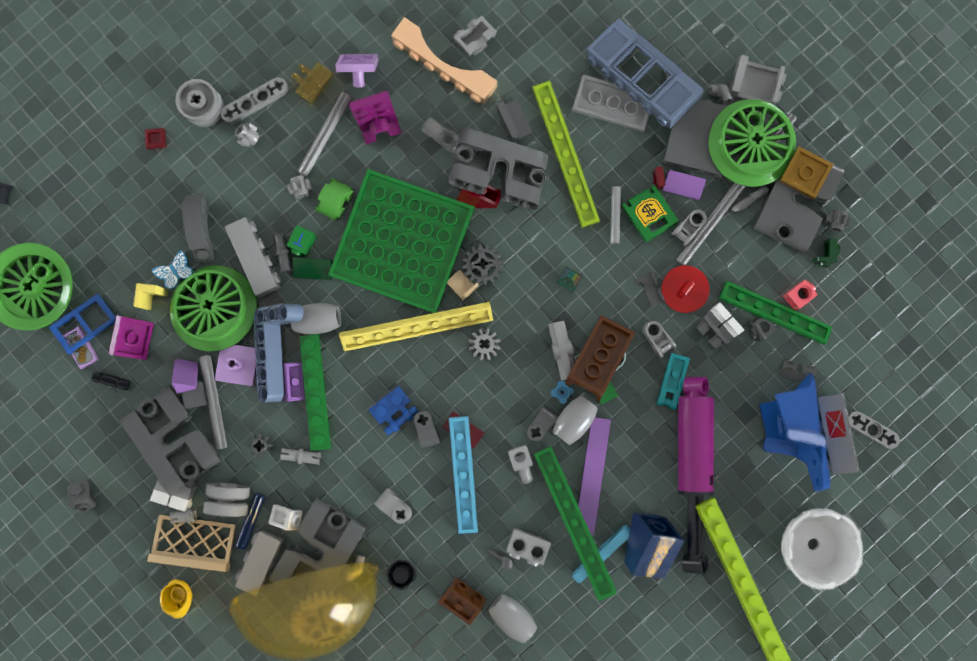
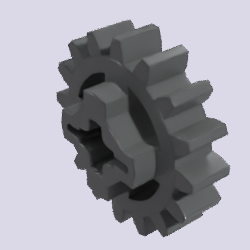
(490, 264)

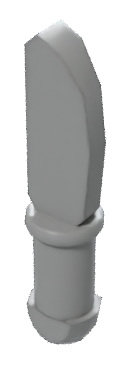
(744, 203)

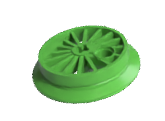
(751, 173)
(32, 286)
(224, 334)

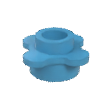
(562, 397)

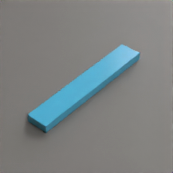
(463, 474)

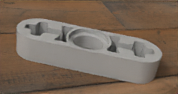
(881, 430)

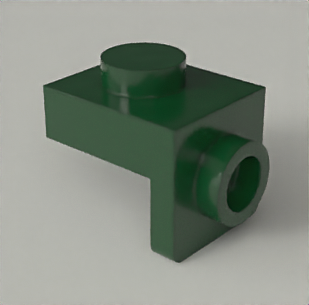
(830, 253)

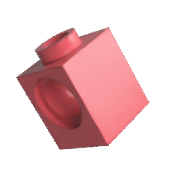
(792, 295)

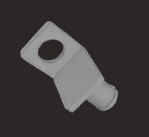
(522, 463)

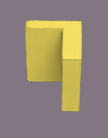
(144, 295)

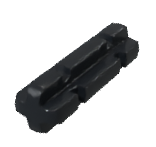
(109, 380)

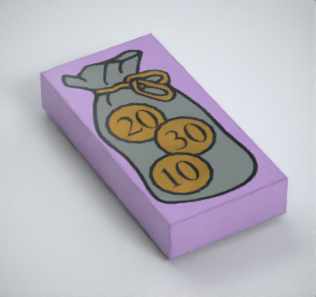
(85, 354)

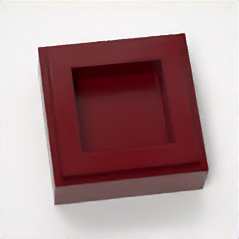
(155, 138)
(658, 177)

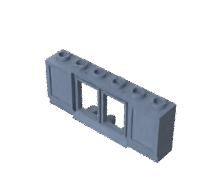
(670, 100)

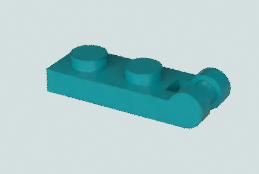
(673, 380)

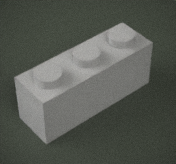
(258, 561)

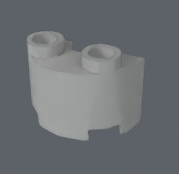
(475, 37)

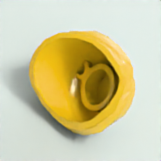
(176, 598)

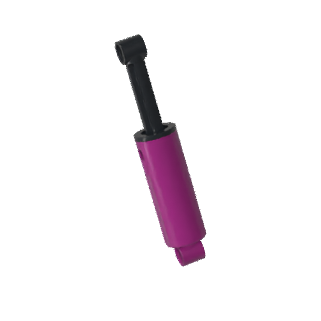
(695, 463)

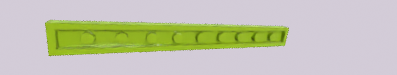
(742, 581)

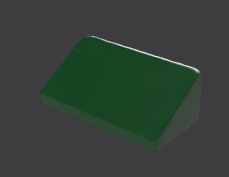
(311, 268)

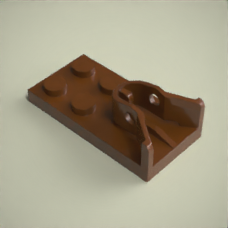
(600, 356)

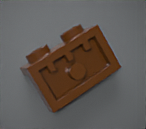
(462, 601)

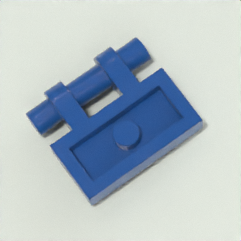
(389, 406)

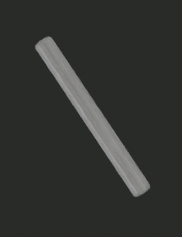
(324, 134)
(213, 402)

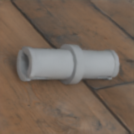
(300, 456)

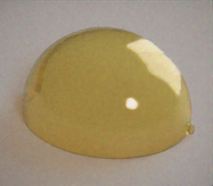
(307, 612)

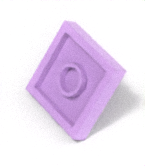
(357, 65)
(237, 365)

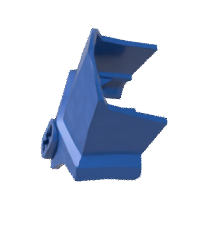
(794, 430)

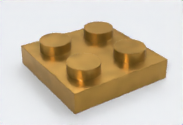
(806, 172)

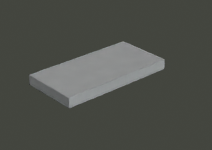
(609, 103)

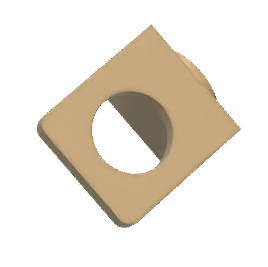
(461, 285)

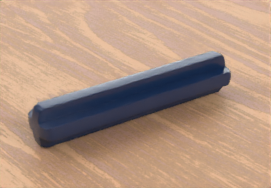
(250, 521)

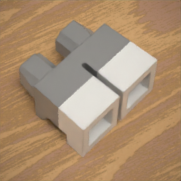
(180, 500)

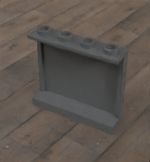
(689, 139)

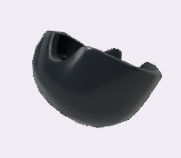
(401, 574)

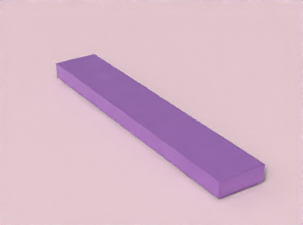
(593, 471)

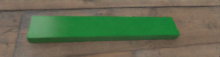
(775, 312)

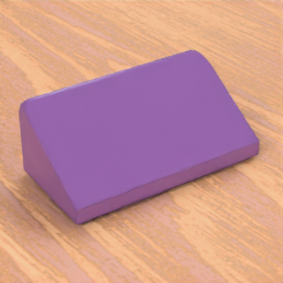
(684, 184)
(184, 375)
(293, 382)

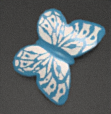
(174, 272)

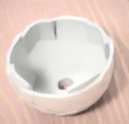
(836, 553)

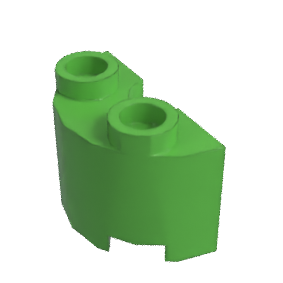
(332, 199)

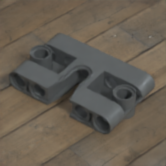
(516, 161)
(798, 221)
(150, 436)
(320, 530)

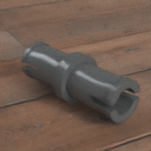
(282, 253)

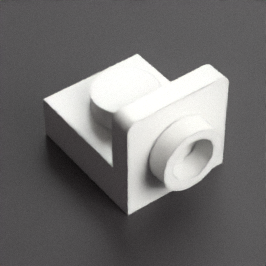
(285, 518)

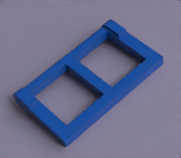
(75, 313)

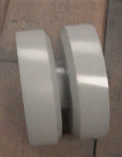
(199, 103)
(226, 499)

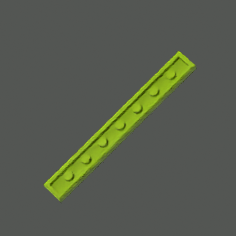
(565, 154)

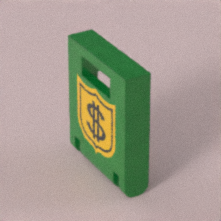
(648, 209)

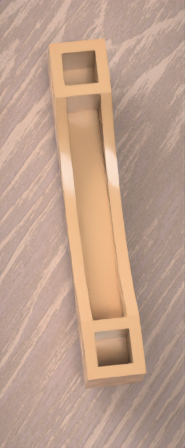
(475, 83)

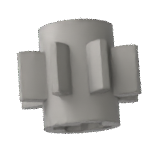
(247, 134)
(299, 187)

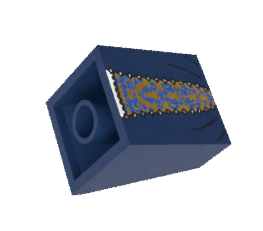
(651, 545)

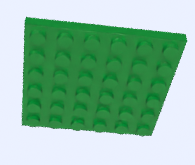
(401, 241)

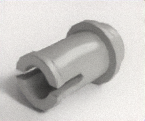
(182, 517)

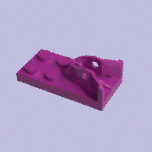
(375, 115)

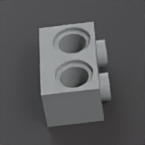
(530, 541)

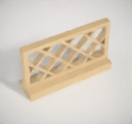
(195, 560)

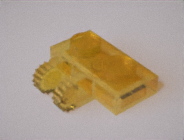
(313, 83)

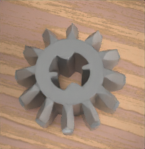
(484, 351)

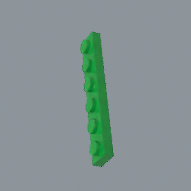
(315, 392)

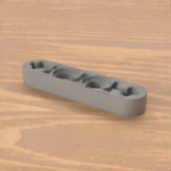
(253, 98)

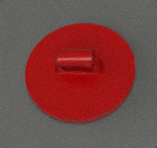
(685, 289)

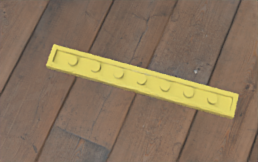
(416, 326)

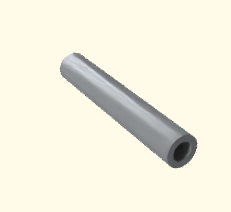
(615, 215)

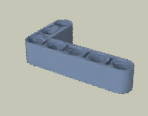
(268, 348)

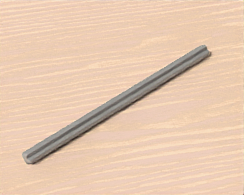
(720, 210)

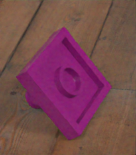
(131, 338)

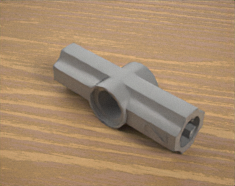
(561, 348)

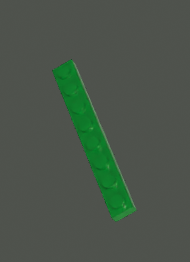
(575, 524)

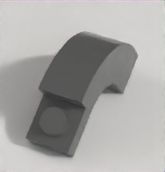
(196, 227)

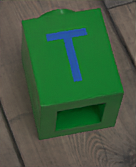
(301, 241)

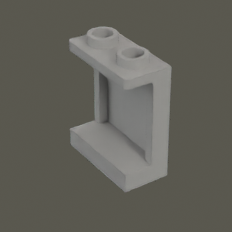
(756, 81)

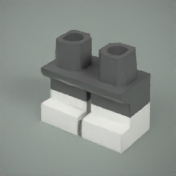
(725, 332)

